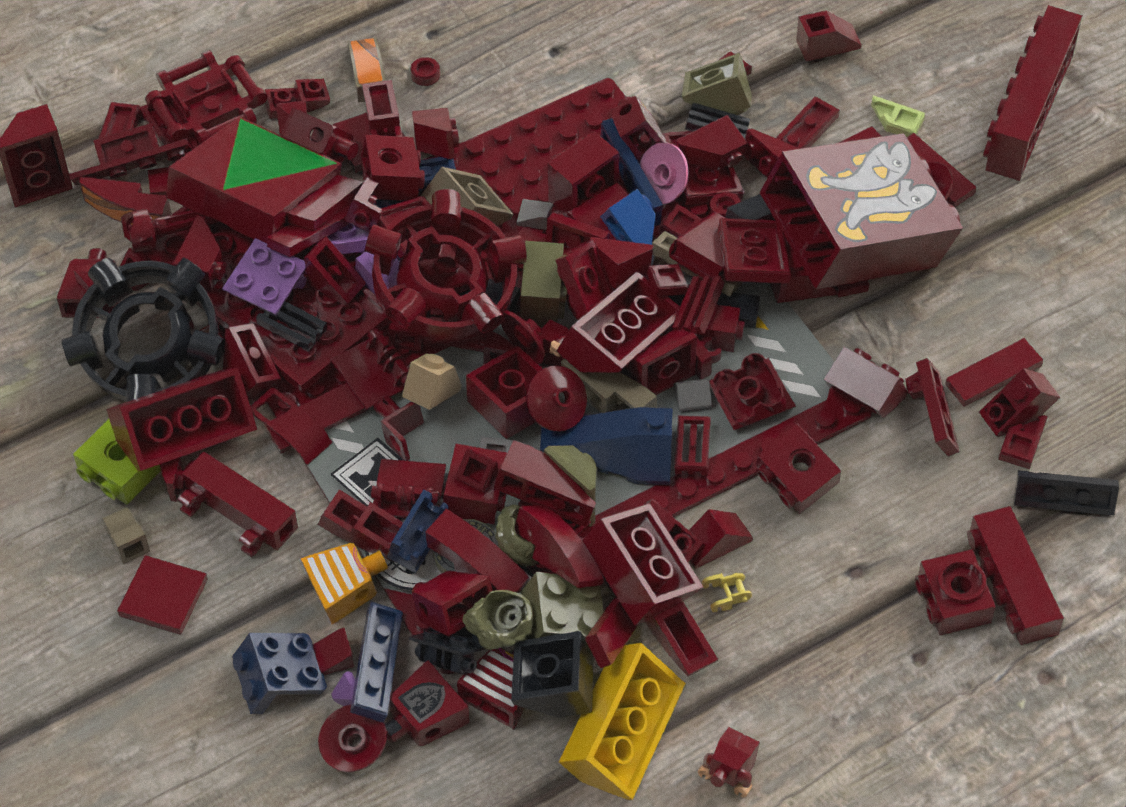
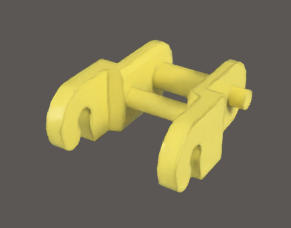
(724, 582)

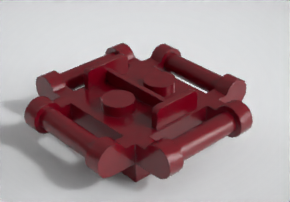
(206, 100)

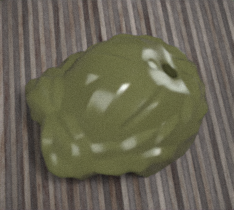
(510, 542)
(492, 619)

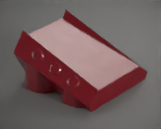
(751, 391)

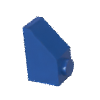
(631, 219)

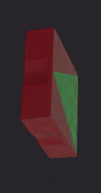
(248, 178)

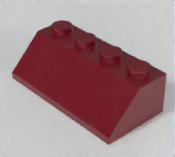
(618, 327)
(182, 418)

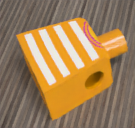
(343, 578)

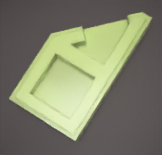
(897, 117)

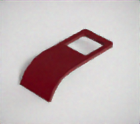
(295, 427)

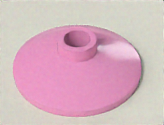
(658, 163)

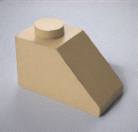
(431, 381)

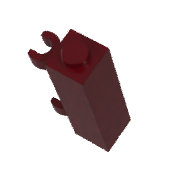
(238, 500)

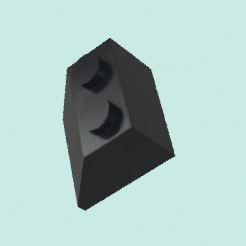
(553, 675)

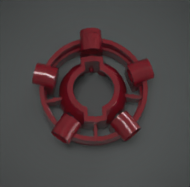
(414, 296)

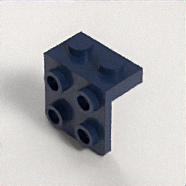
(276, 666)

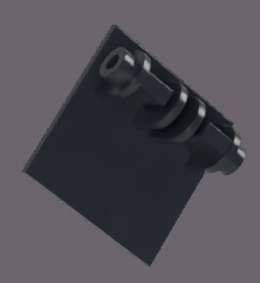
(449, 652)

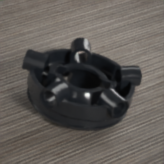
(182, 347)

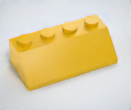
(626, 722)

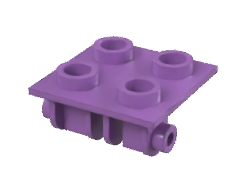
(266, 277)

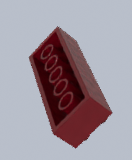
(1031, 92)

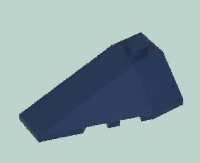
(623, 442)

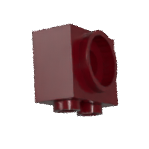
(394, 165)
(797, 487)
(468, 501)
(950, 609)

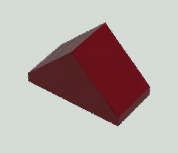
(623, 259)
(332, 273)
(720, 535)

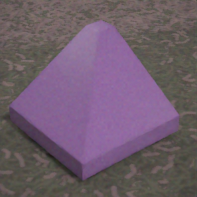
(344, 689)

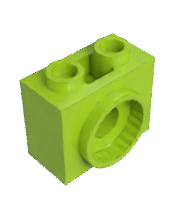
(99, 464)

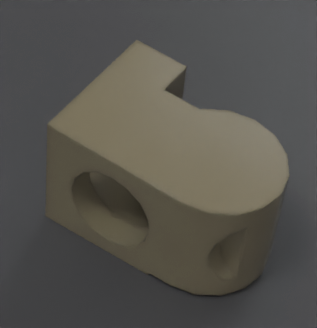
(124, 532)

